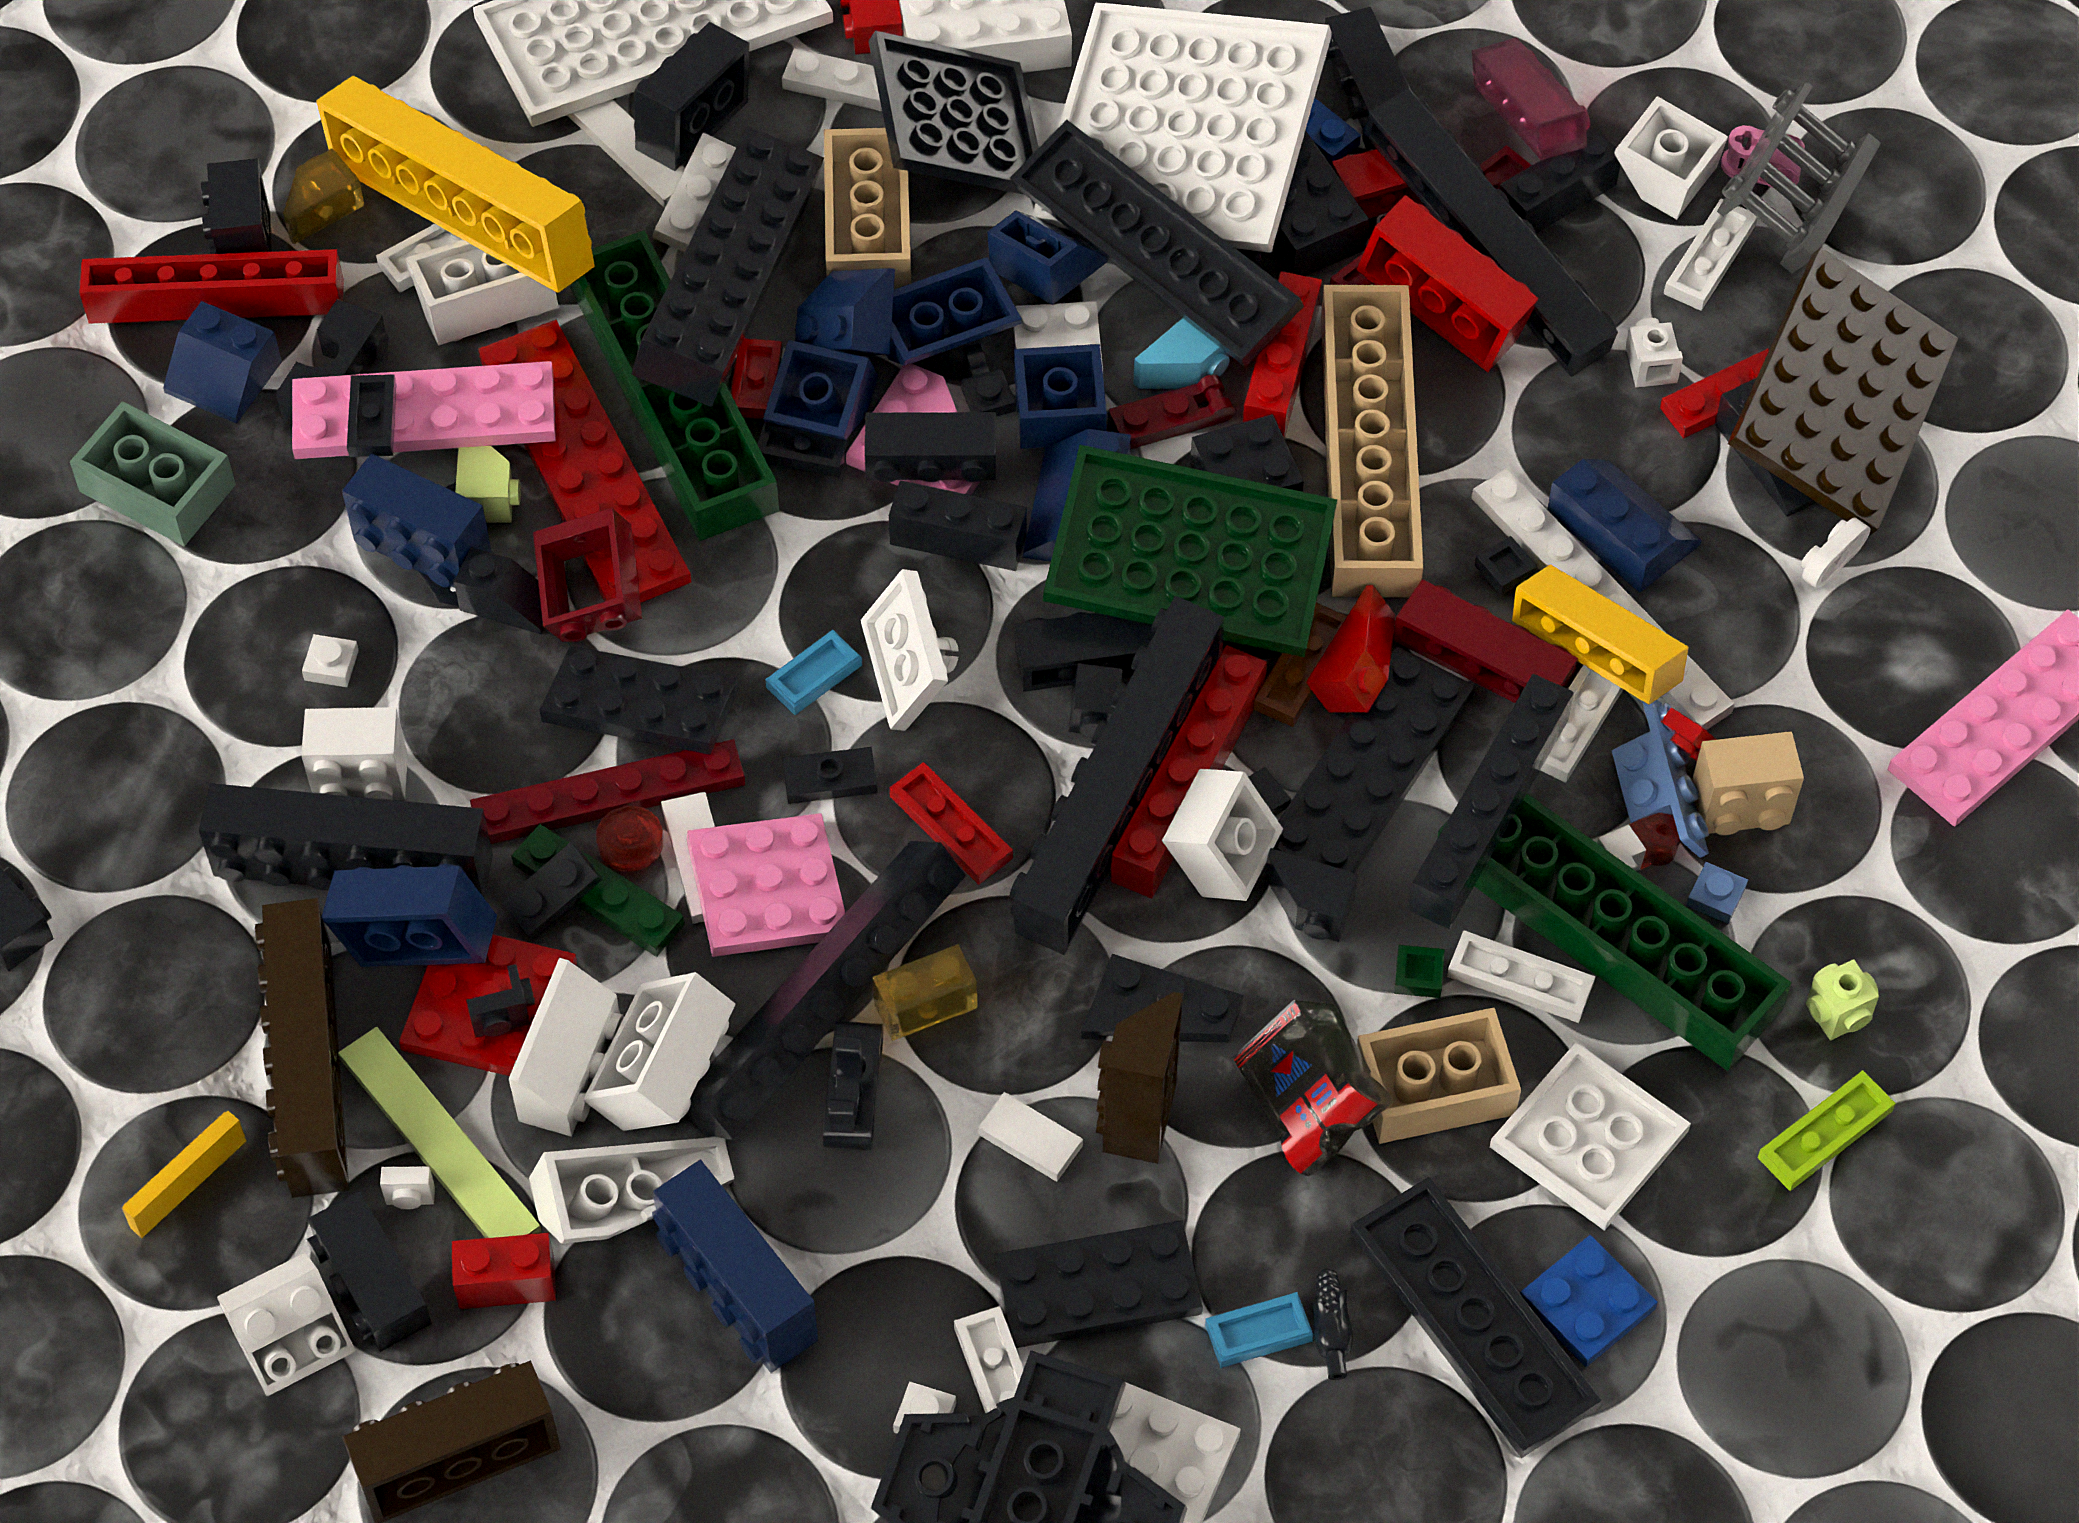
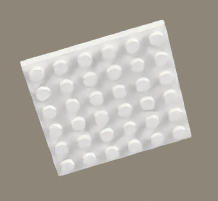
(1201, 109)

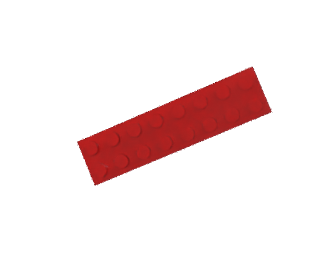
(590, 467)

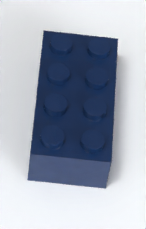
(734, 1267)

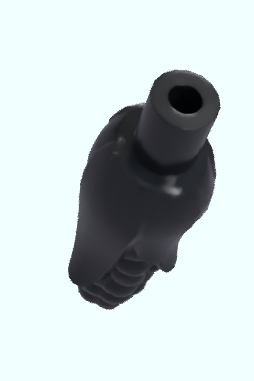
(1332, 1324)

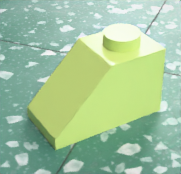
(488, 480)

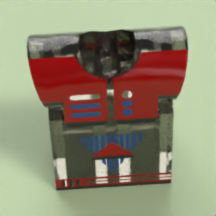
(1311, 1082)

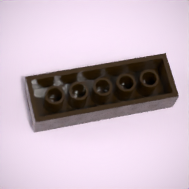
(302, 1049)

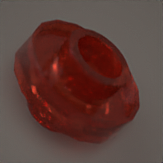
(629, 838)

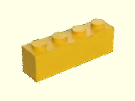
(1600, 634)

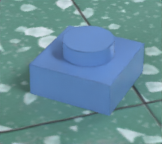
(1717, 892)

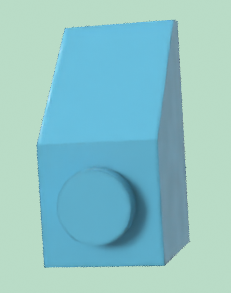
(1179, 359)

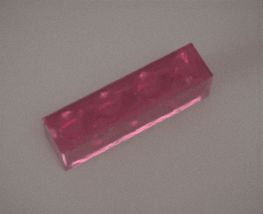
(1530, 98)

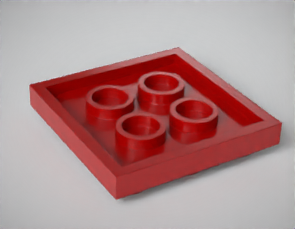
(440, 1016)

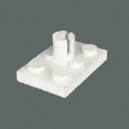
(906, 650)

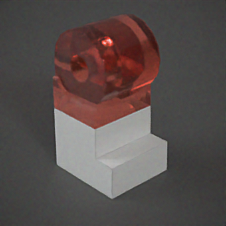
(1644, 842)

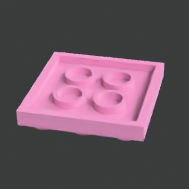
(765, 883)

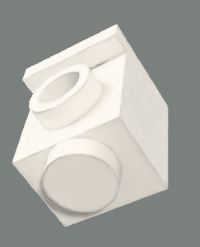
(1653, 345)

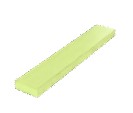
(436, 1138)

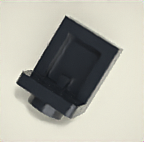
(502, 1010)

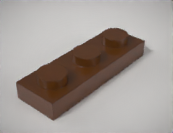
(1285, 689)

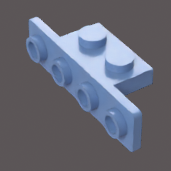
(1657, 782)

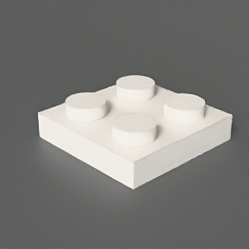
(1057, 325)

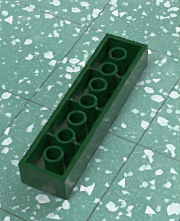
(700, 447)
(1632, 934)

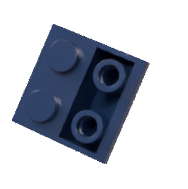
(1040, 256)

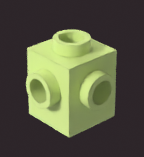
(1842, 998)

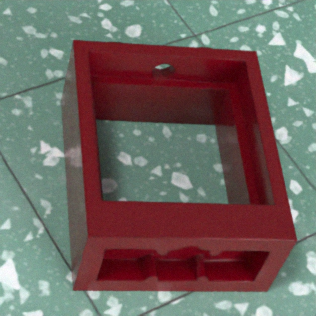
(577, 539)

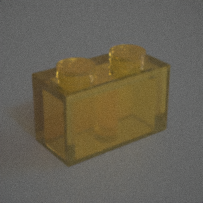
(925, 992)

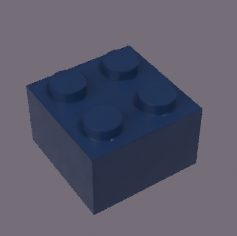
(1058, 393)

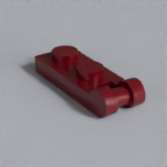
(1172, 412)

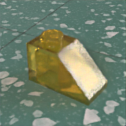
(320, 195)

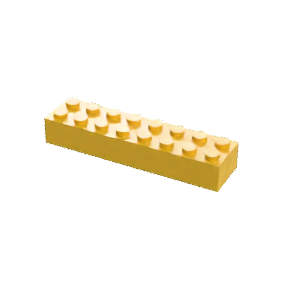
(458, 183)

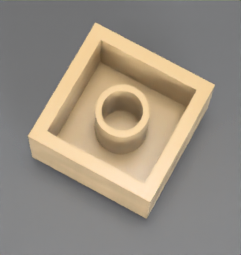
(1748, 782)

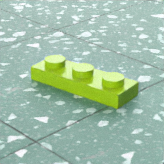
(1826, 1130)

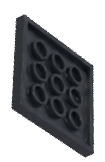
(953, 111)

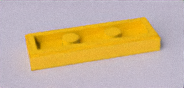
(184, 1173)

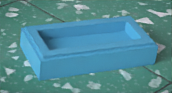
(813, 672)
(1259, 1330)

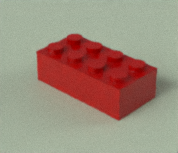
(1448, 282)

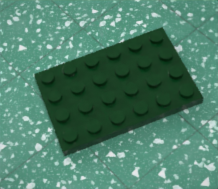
(1164, 530)

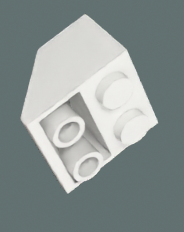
(286, 1323)

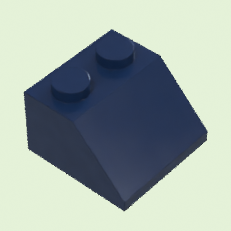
(849, 312)
(221, 362)
(821, 390)

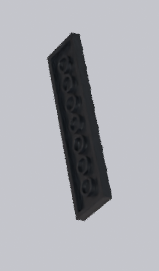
(1157, 243)

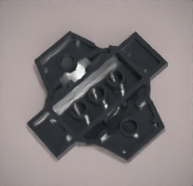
(1026, 1461)

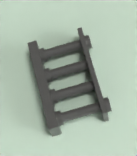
(1835, 185)

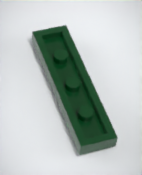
(611, 901)

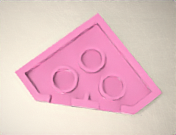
(913, 391)

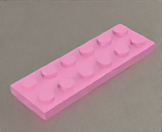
(434, 409)
(1997, 725)

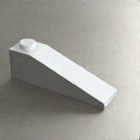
(611, 1188)

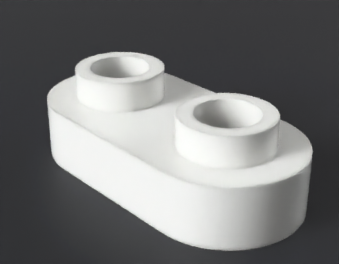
(1841, 547)

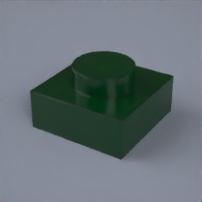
(1419, 971)

